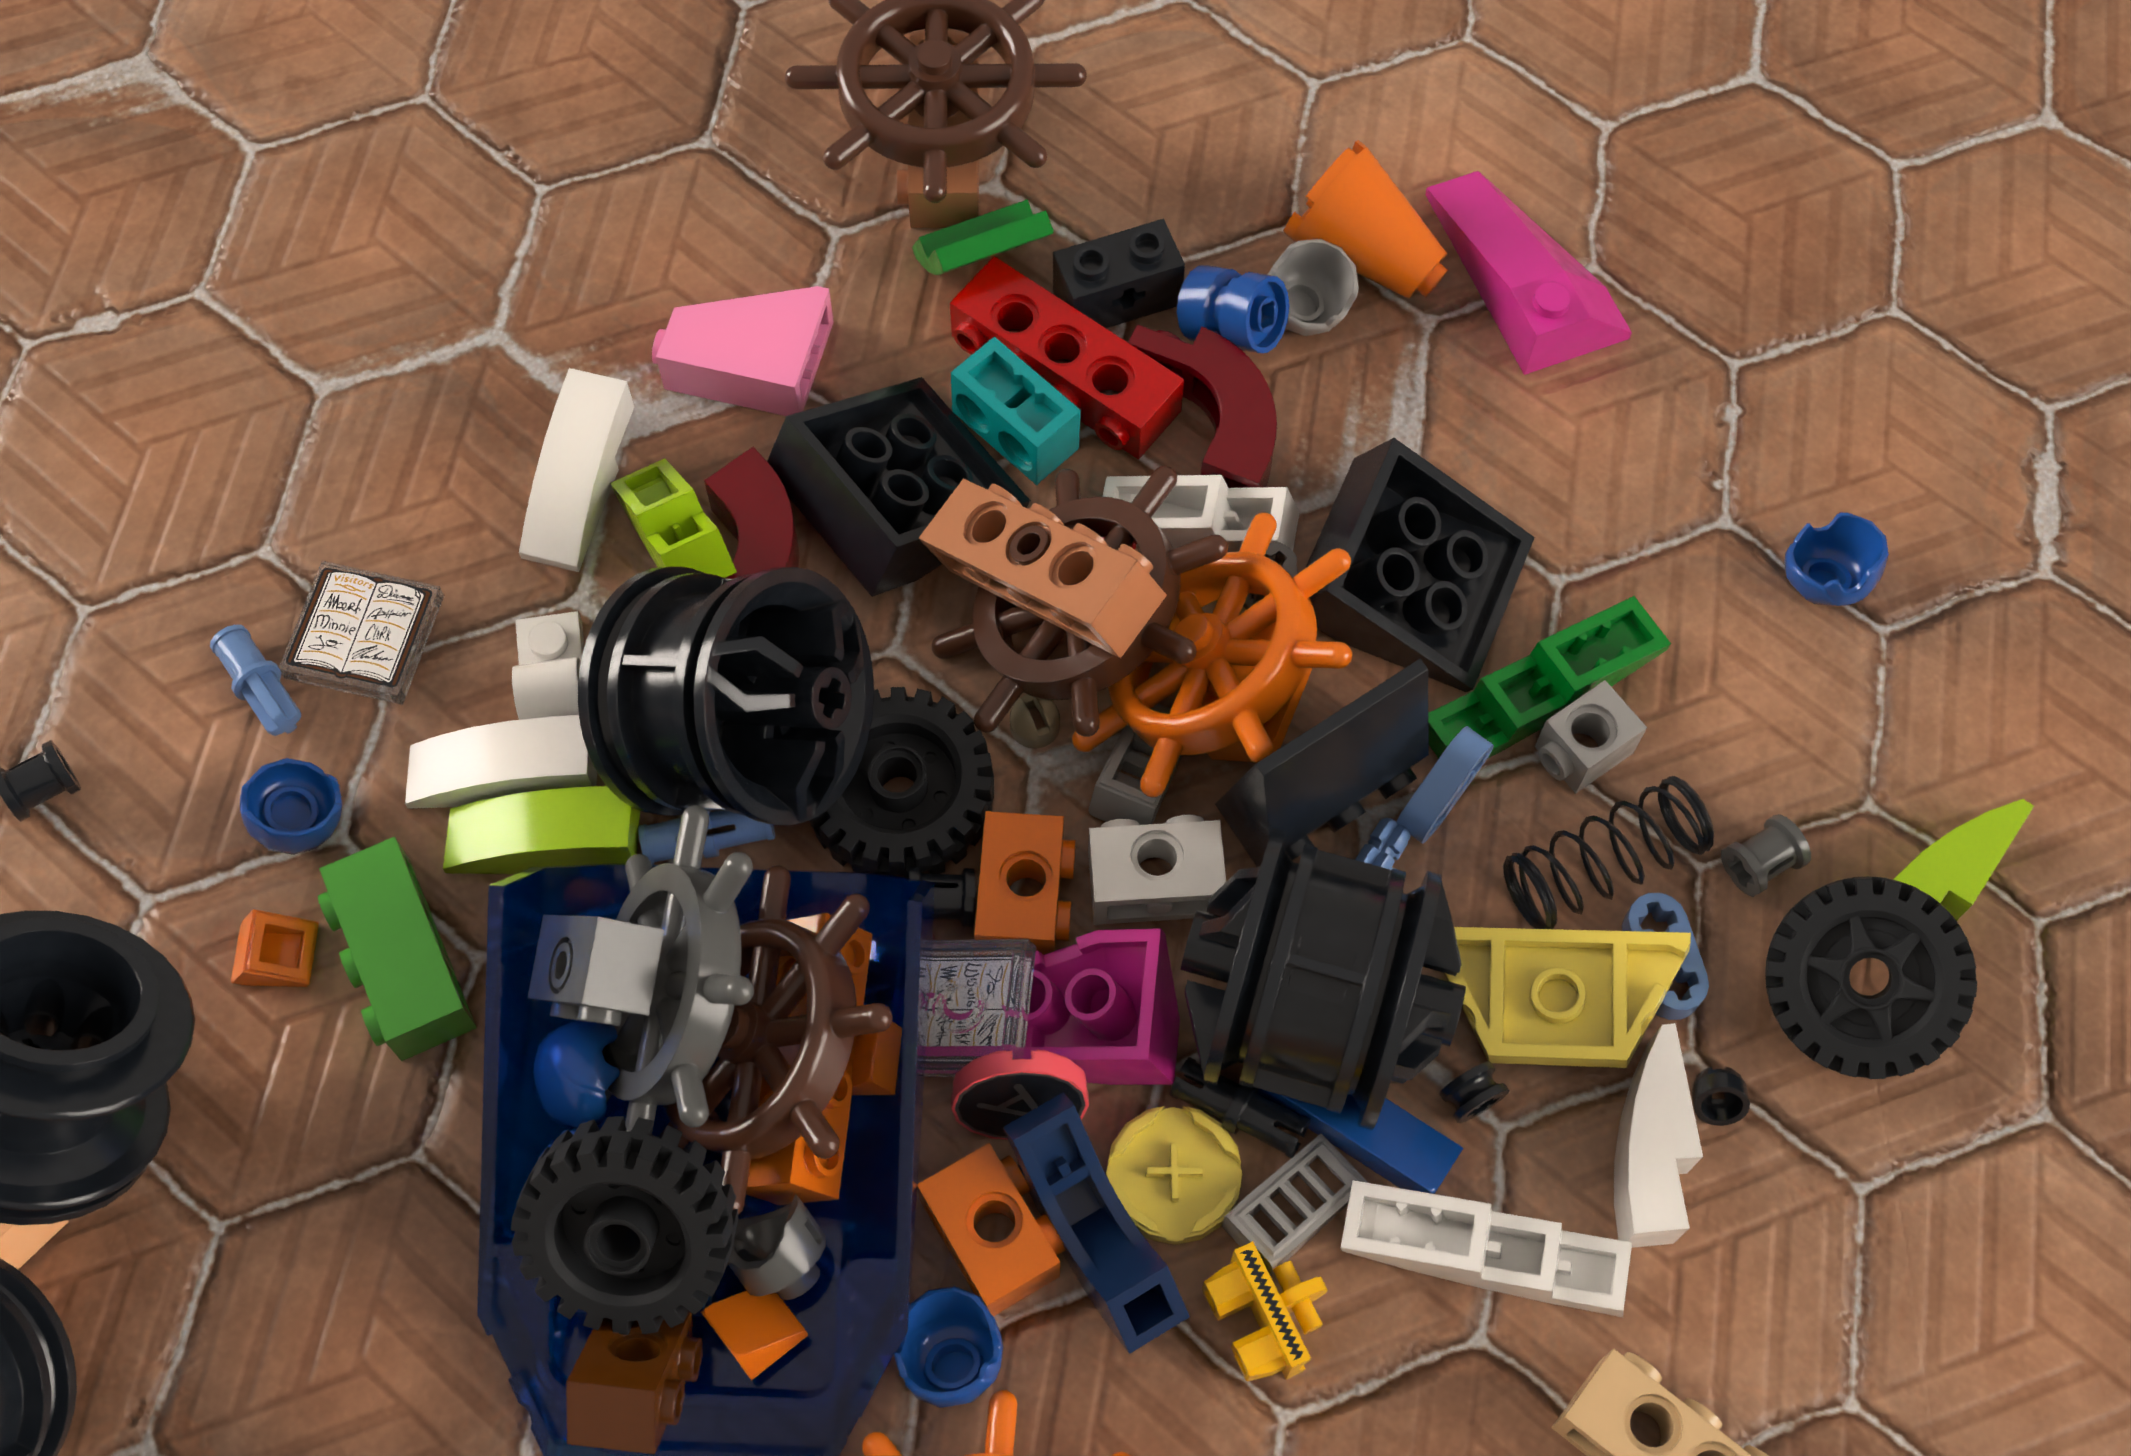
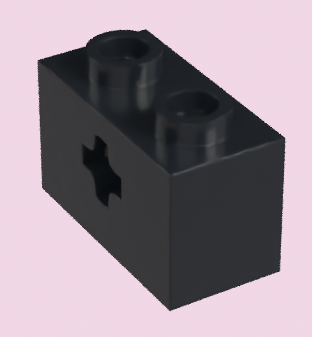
(1121, 274)

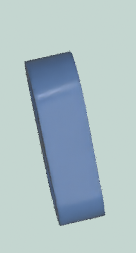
(1445, 784)
(1692, 970)

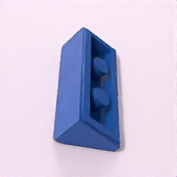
(1396, 1149)

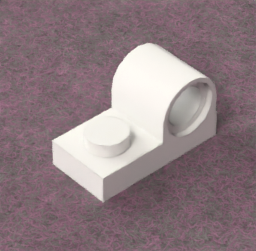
(548, 665)

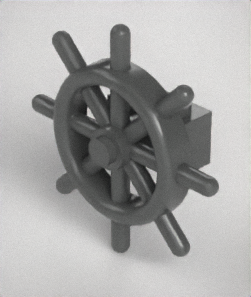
(655, 974)

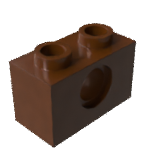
(630, 1386)

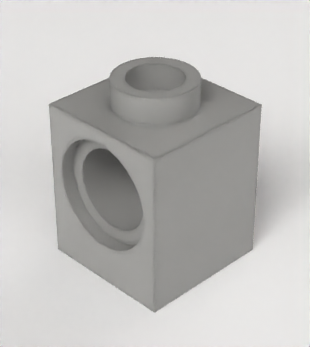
(1602, 717)

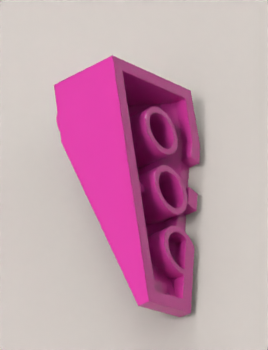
(1530, 283)

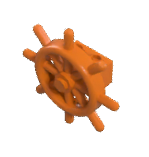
(1246, 667)

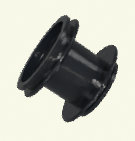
(84, 1062)

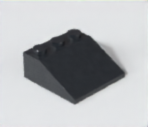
(878, 474)
(1424, 566)
(1333, 767)

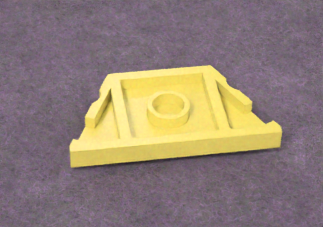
(1565, 991)

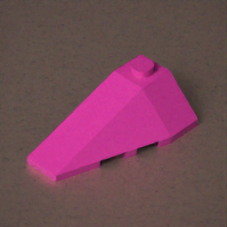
(1108, 1007)

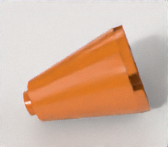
(1373, 223)

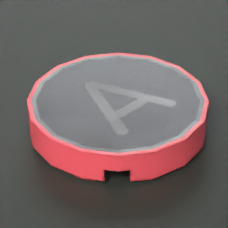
(1000, 1089)

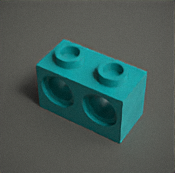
(1015, 410)

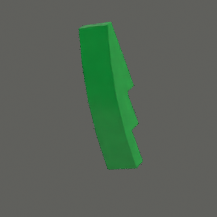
(1555, 674)

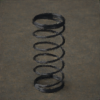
(1526, 904)

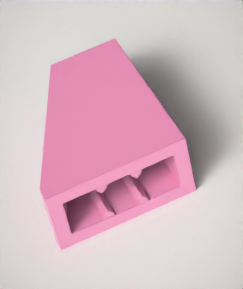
(747, 349)

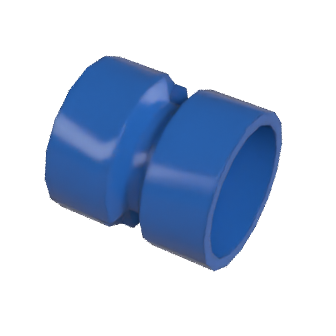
(1242, 308)

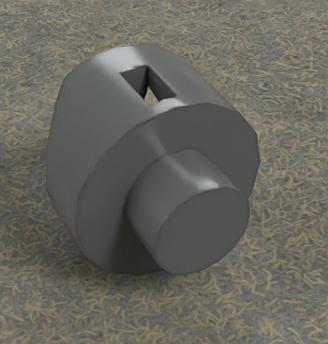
(778, 1251)

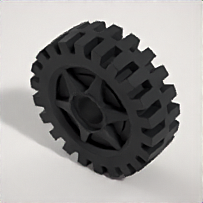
(933, 817)
(1880, 1033)
(625, 1225)

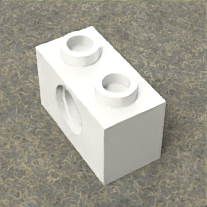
(1129, 894)

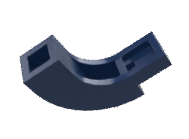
(1100, 1240)

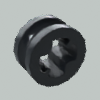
(1474, 1092)

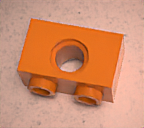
(1016, 849)
(994, 1270)

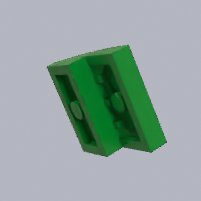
(981, 237)

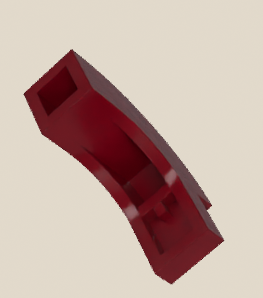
(1232, 396)
(756, 511)

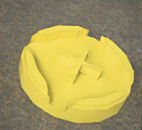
(1175, 1173)

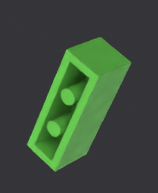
(394, 950)

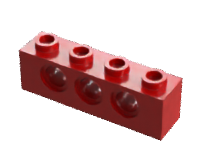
(1054, 330)

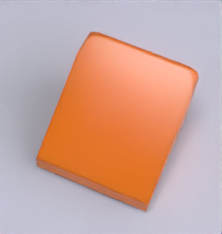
(274, 950)
(877, 1062)
(755, 1329)

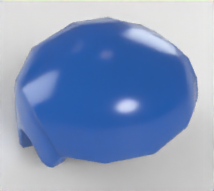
(1837, 561)
(291, 806)
(574, 1074)
(949, 1348)

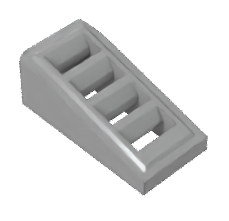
(1119, 794)
(1245, 1229)

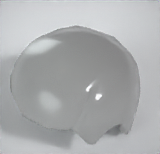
(1318, 283)

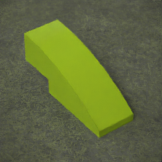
(672, 521)
(540, 831)
(1965, 858)

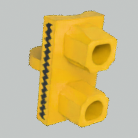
(1277, 1343)

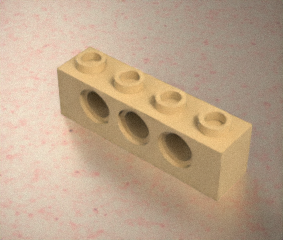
(1618, 1386)

